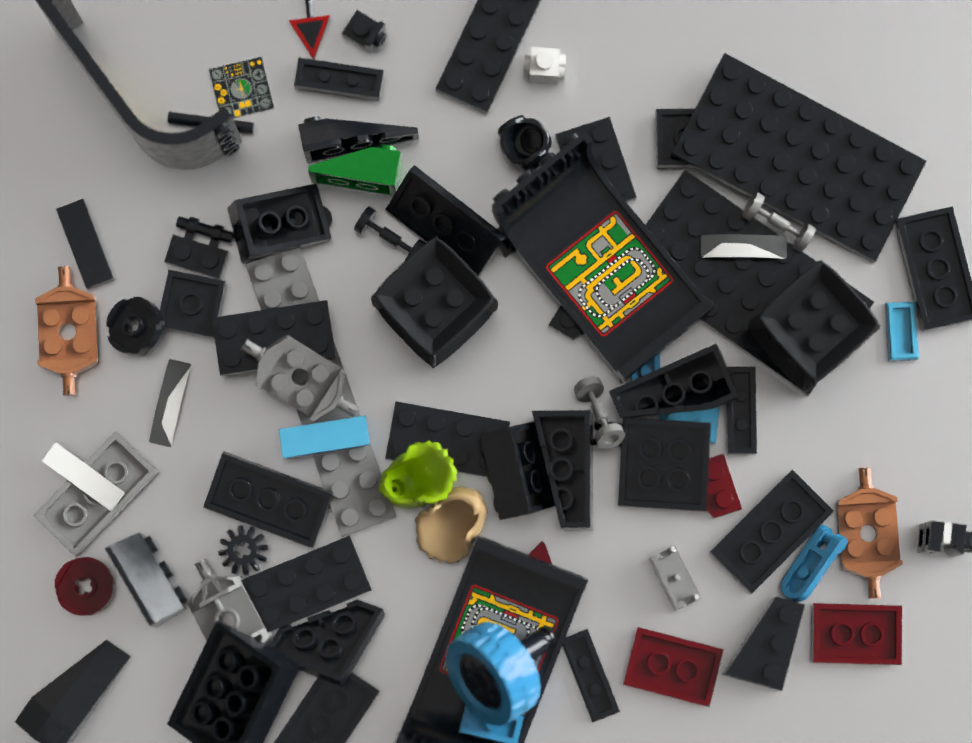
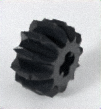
(240, 540)

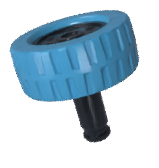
(497, 671)

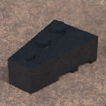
(769, 646)

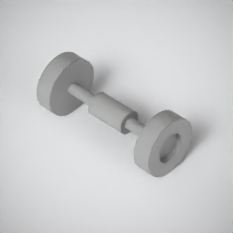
(802, 238)
(609, 434)

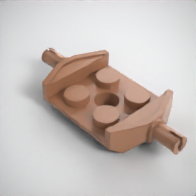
(60, 308)
(877, 510)

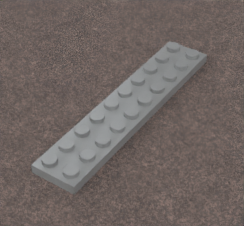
(351, 472)

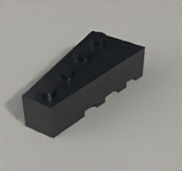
(568, 459)

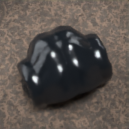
(524, 142)

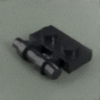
(196, 256)

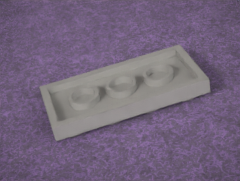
(78, 517)

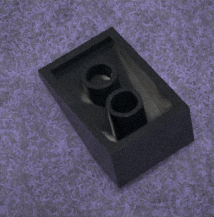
(278, 222)

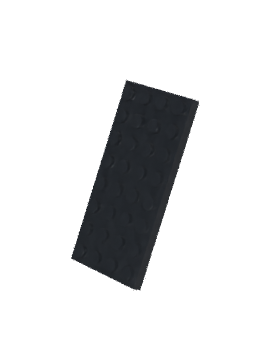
(799, 157)
(734, 284)

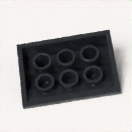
(233, 690)

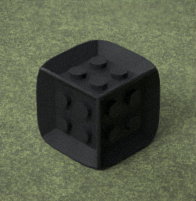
(434, 302)
(813, 325)

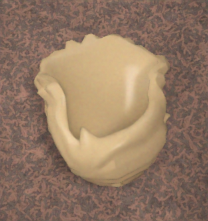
(451, 525)

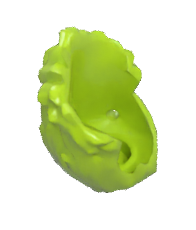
(418, 476)

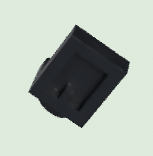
(365, 32)

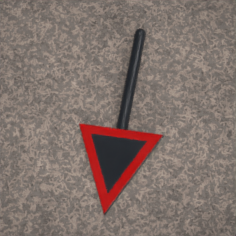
(310, 29)

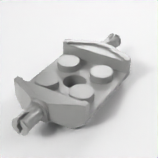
(315, 396)
(225, 595)

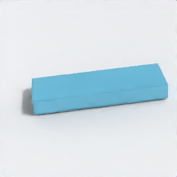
(324, 437)

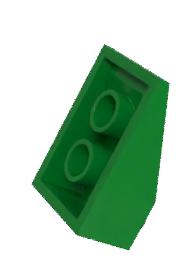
(365, 170)

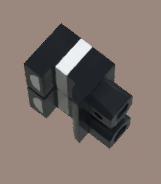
(942, 534)

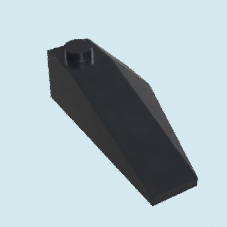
(67, 702)

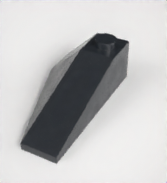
(334, 137)
(685, 385)

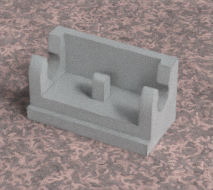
(675, 578)

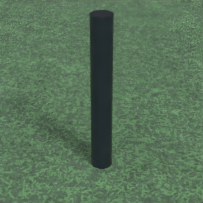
(195, 120)

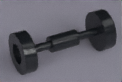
(366, 221)

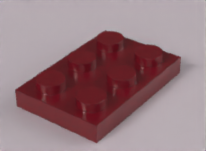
(856, 634)
(673, 666)

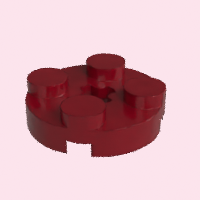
(68, 590)

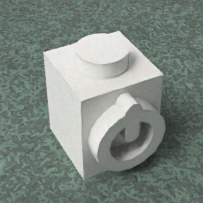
(545, 65)

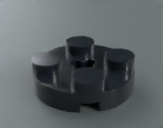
(148, 331)

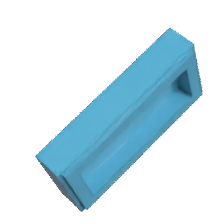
(901, 331)

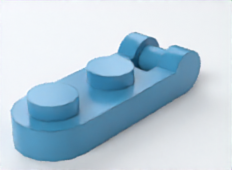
(812, 564)

